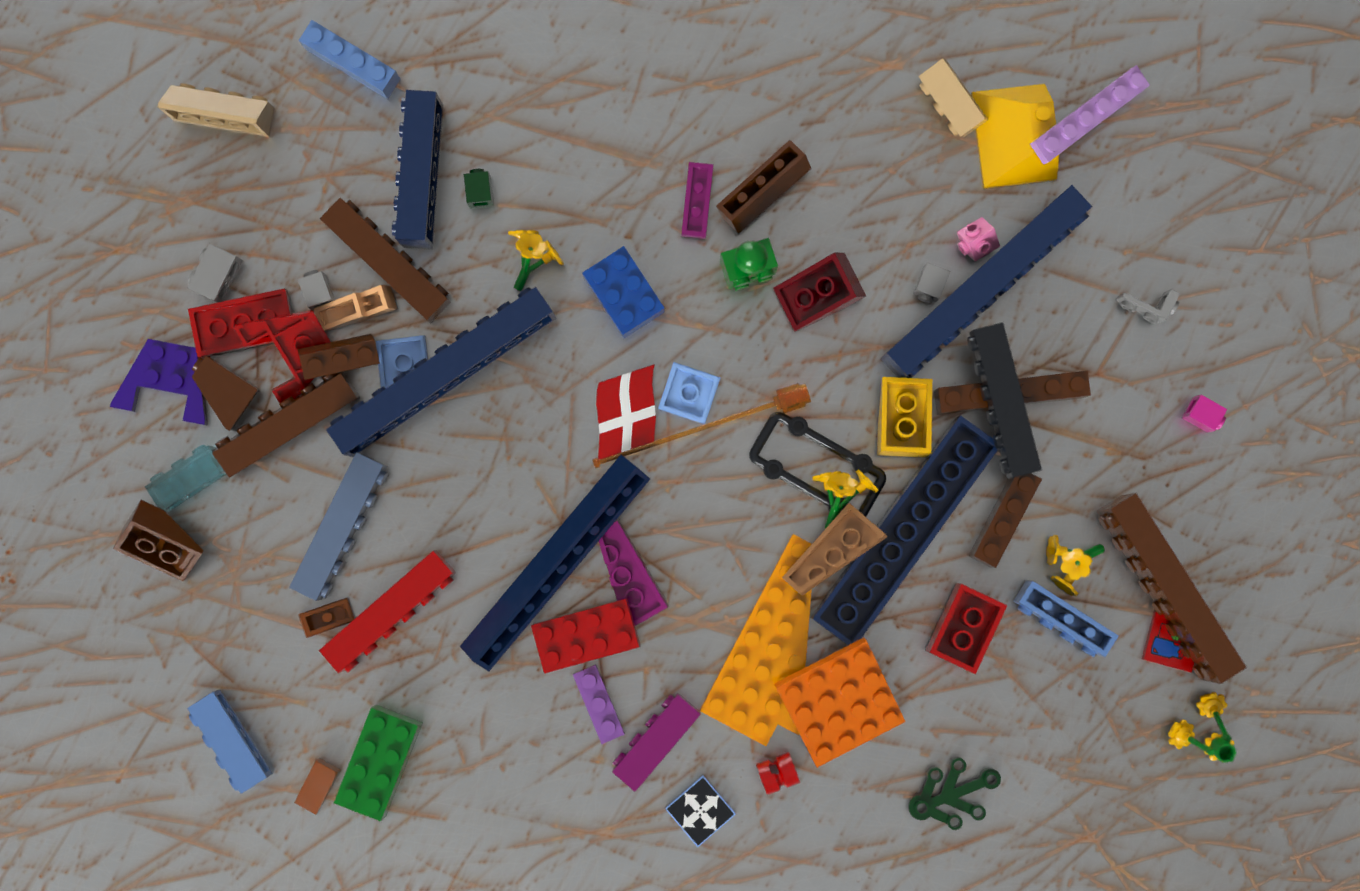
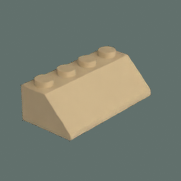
(217, 110)

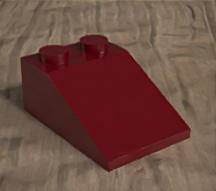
(819, 291)

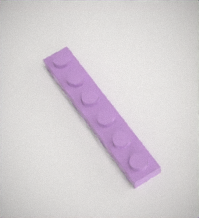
(1089, 114)

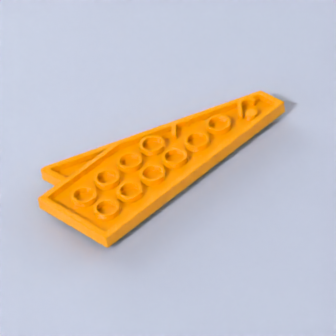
(764, 653)

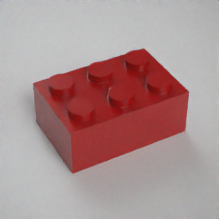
(966, 628)

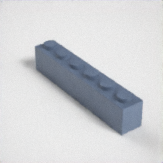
(338, 527)

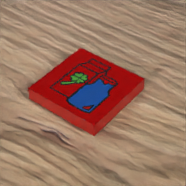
(1163, 647)

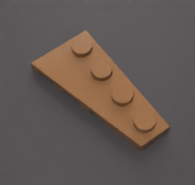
(836, 547)

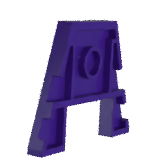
(167, 369)

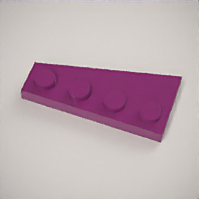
(630, 575)

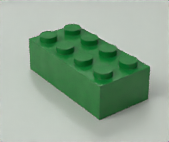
(378, 762)

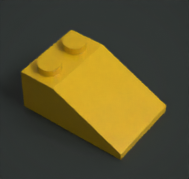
(905, 417)

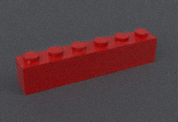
(387, 611)

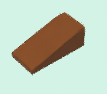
(326, 617)
(317, 786)

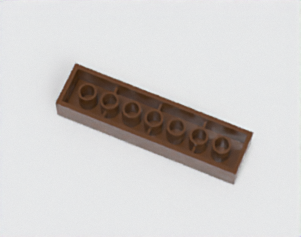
(1170, 589)

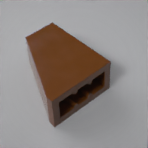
(224, 390)

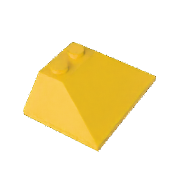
(1014, 121)

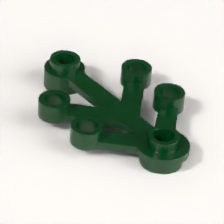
(950, 795)

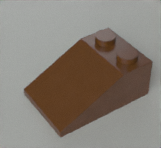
(158, 541)

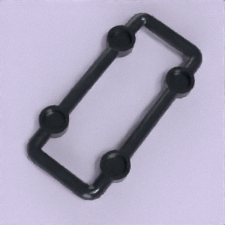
(799, 427)

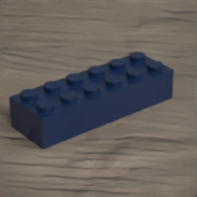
(418, 169)

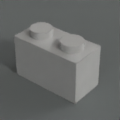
(214, 273)

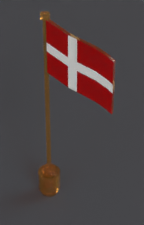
(629, 413)

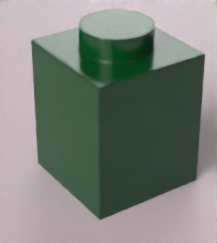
(478, 188)

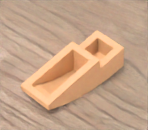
(356, 307)

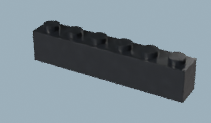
(1004, 400)

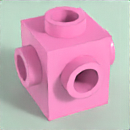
(978, 239)

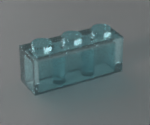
(185, 478)

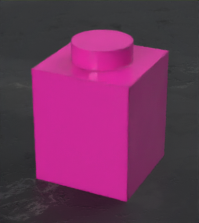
(1205, 414)

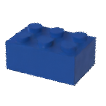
(623, 292)

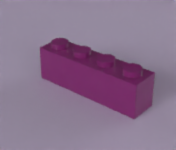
(656, 741)

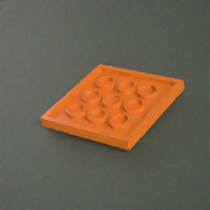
(840, 702)

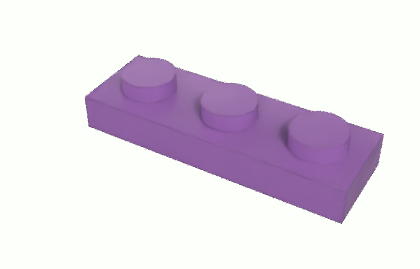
(598, 704)

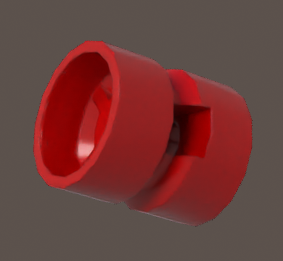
(787, 773)

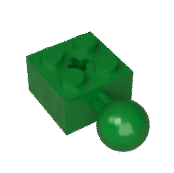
(748, 263)

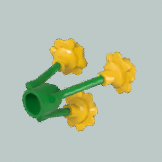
(1219, 746)

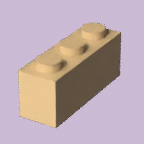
(952, 98)

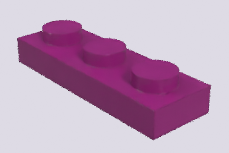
(697, 200)

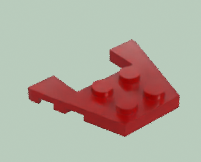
(288, 334)

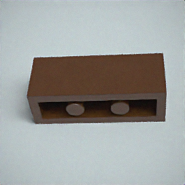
(338, 356)

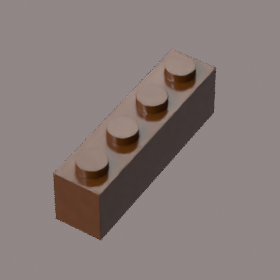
(764, 186)
(1004, 519)

